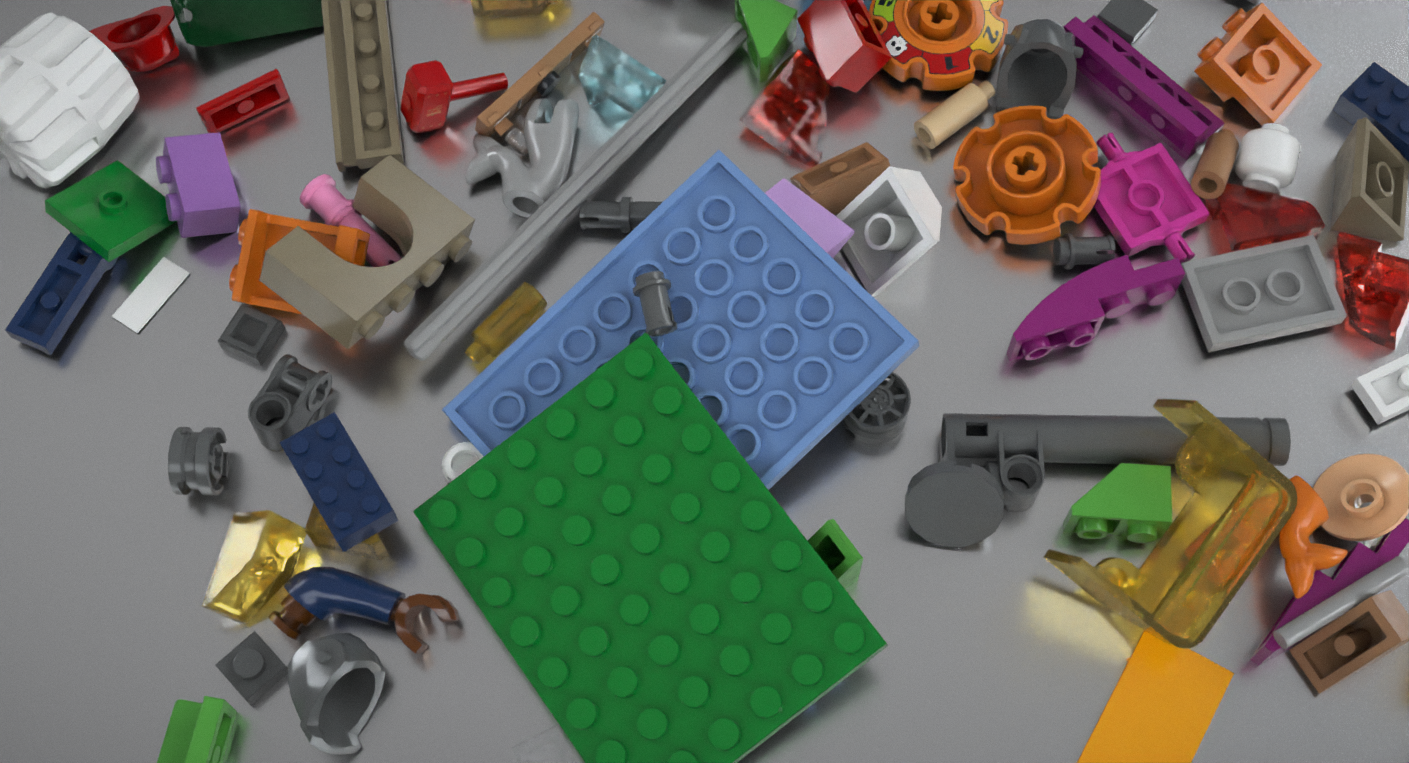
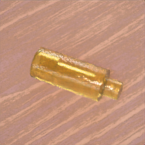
(506, 322)

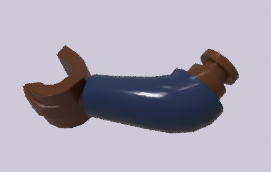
(333, 591)

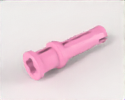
(337, 210)

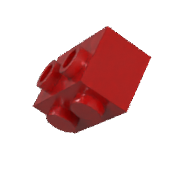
(844, 42)

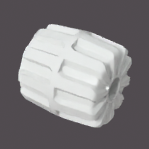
(59, 98)

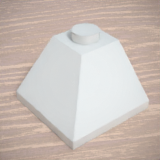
(892, 225)

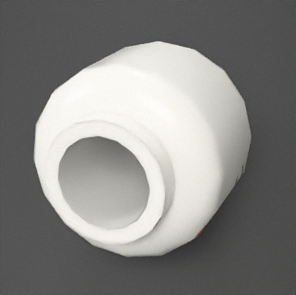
(1268, 158)

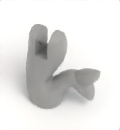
(549, 145)

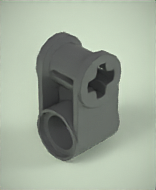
(291, 394)

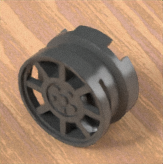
(881, 413)
(197, 461)

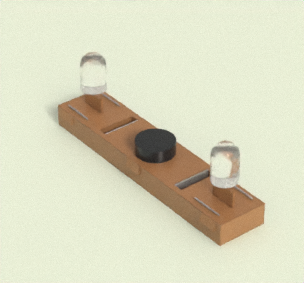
(540, 78)

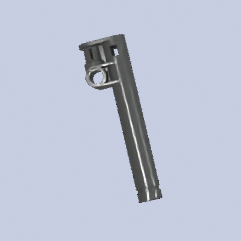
(1023, 442)

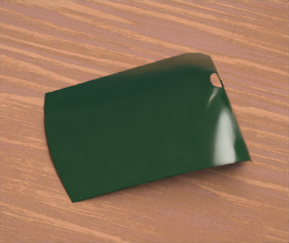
(239, 20)

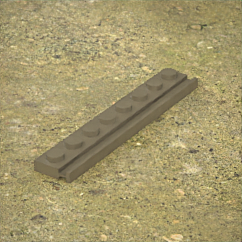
(361, 82)

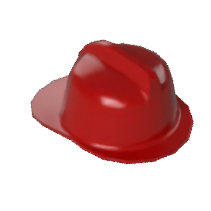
(143, 40)

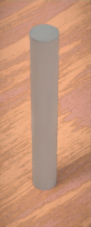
(1341, 602)

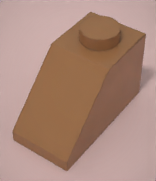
(1353, 641)

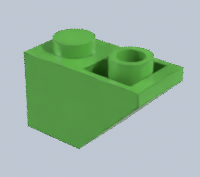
(1126, 502)

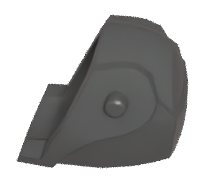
(1038, 67)
(335, 690)

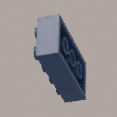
(1383, 102)
(339, 482)

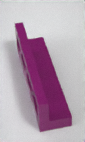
(1142, 88)

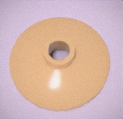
(1359, 481)

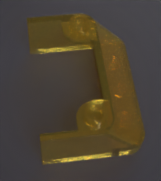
(1210, 545)

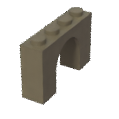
(353, 298)

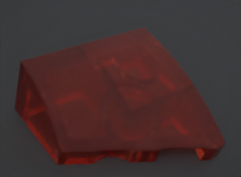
(791, 109)
(1263, 217)
(1374, 289)

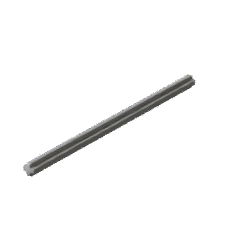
(573, 193)

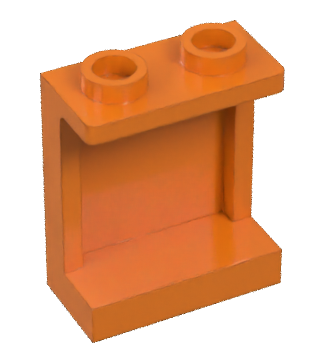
(263, 231)

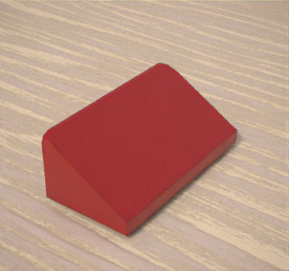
(243, 102)

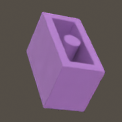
(199, 185)

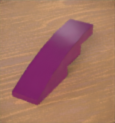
(1354, 566)

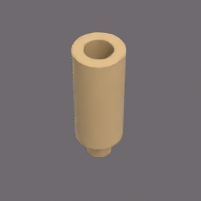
(953, 113)

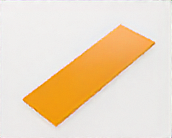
(1158, 706)

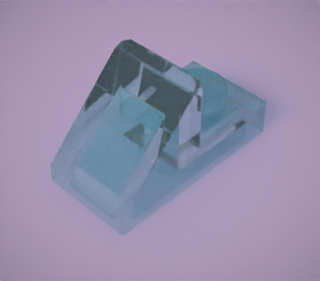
(616, 76)

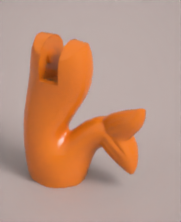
(1301, 555)

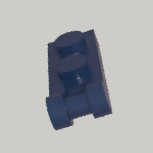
(58, 295)

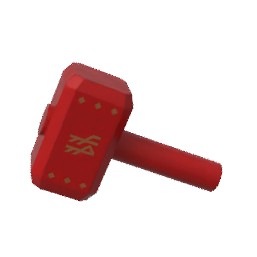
(430, 90)

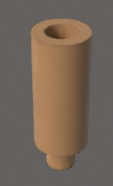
(1215, 165)

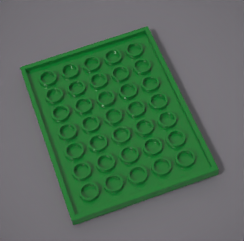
(647, 573)

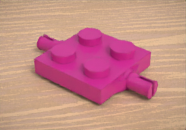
(1147, 199)

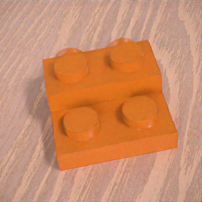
(1257, 63)

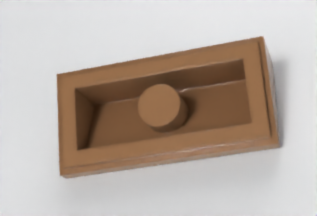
(842, 177)

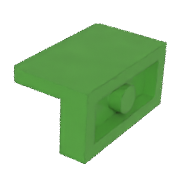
(198, 731)

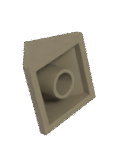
(1370, 185)

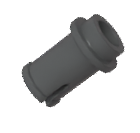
(1082, 250)
(655, 303)

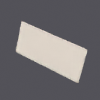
(150, 294)

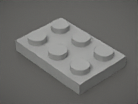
(1262, 293)

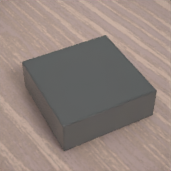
(1128, 17)
(251, 334)

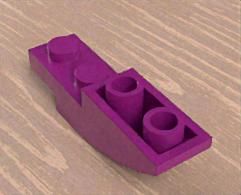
(1079, 306)

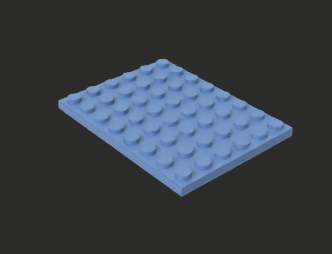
(763, 335)

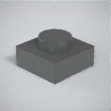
(252, 668)

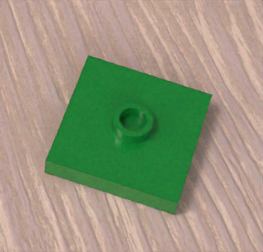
(110, 210)

